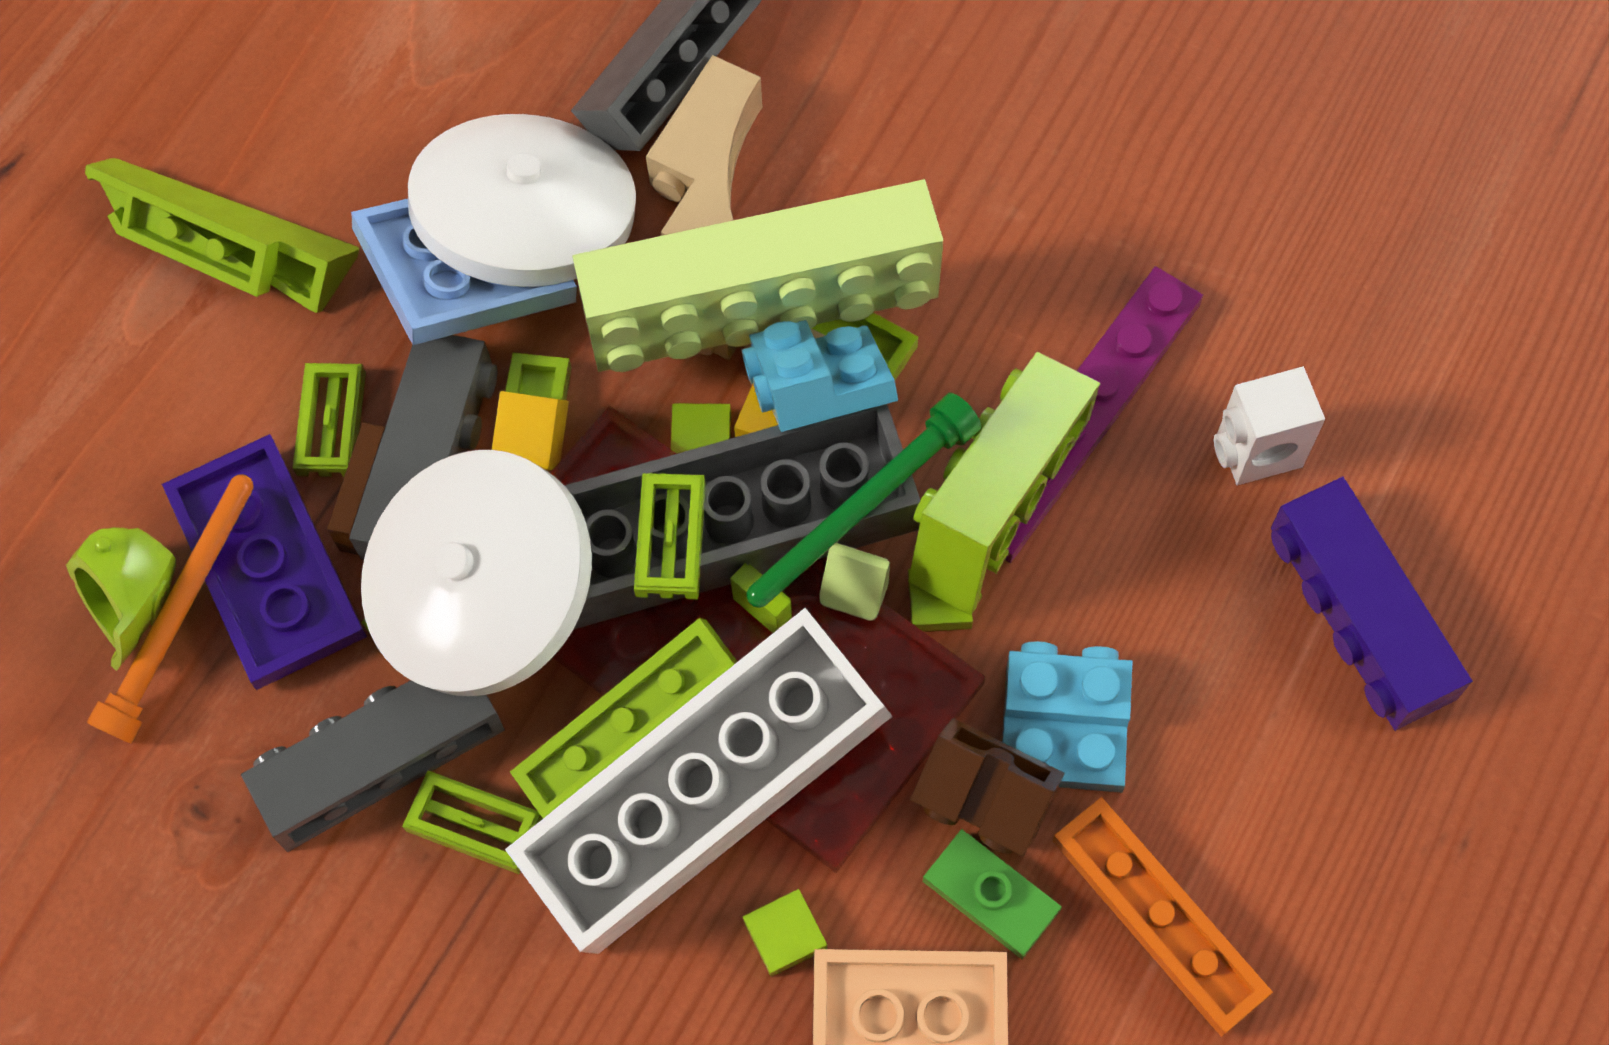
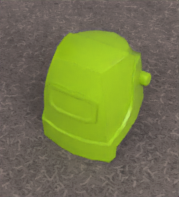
(122, 583)

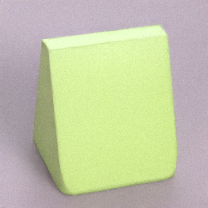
(854, 582)

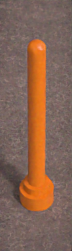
(121, 711)

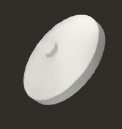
(519, 198)
(476, 573)

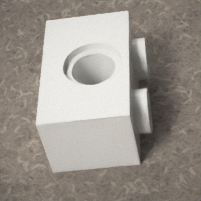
(1269, 426)

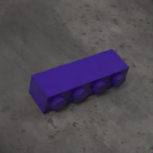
(1368, 604)

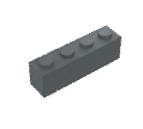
(658, 69)
(428, 421)
(364, 758)

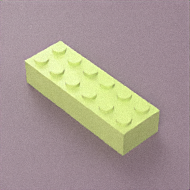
(760, 270)

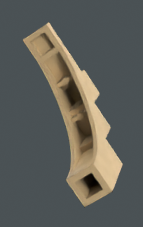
(700, 151)

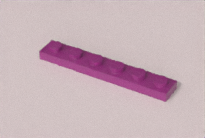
(1121, 366)

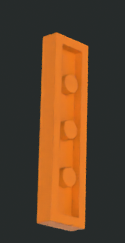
(1162, 916)

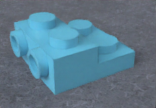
(819, 377)
(1070, 712)

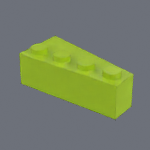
(998, 479)

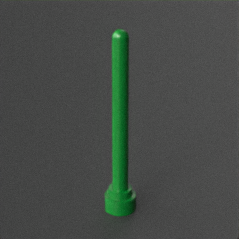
(950, 424)

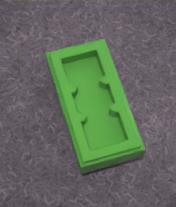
(991, 894)

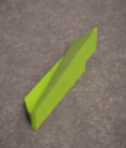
(223, 236)

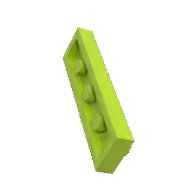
(623, 716)

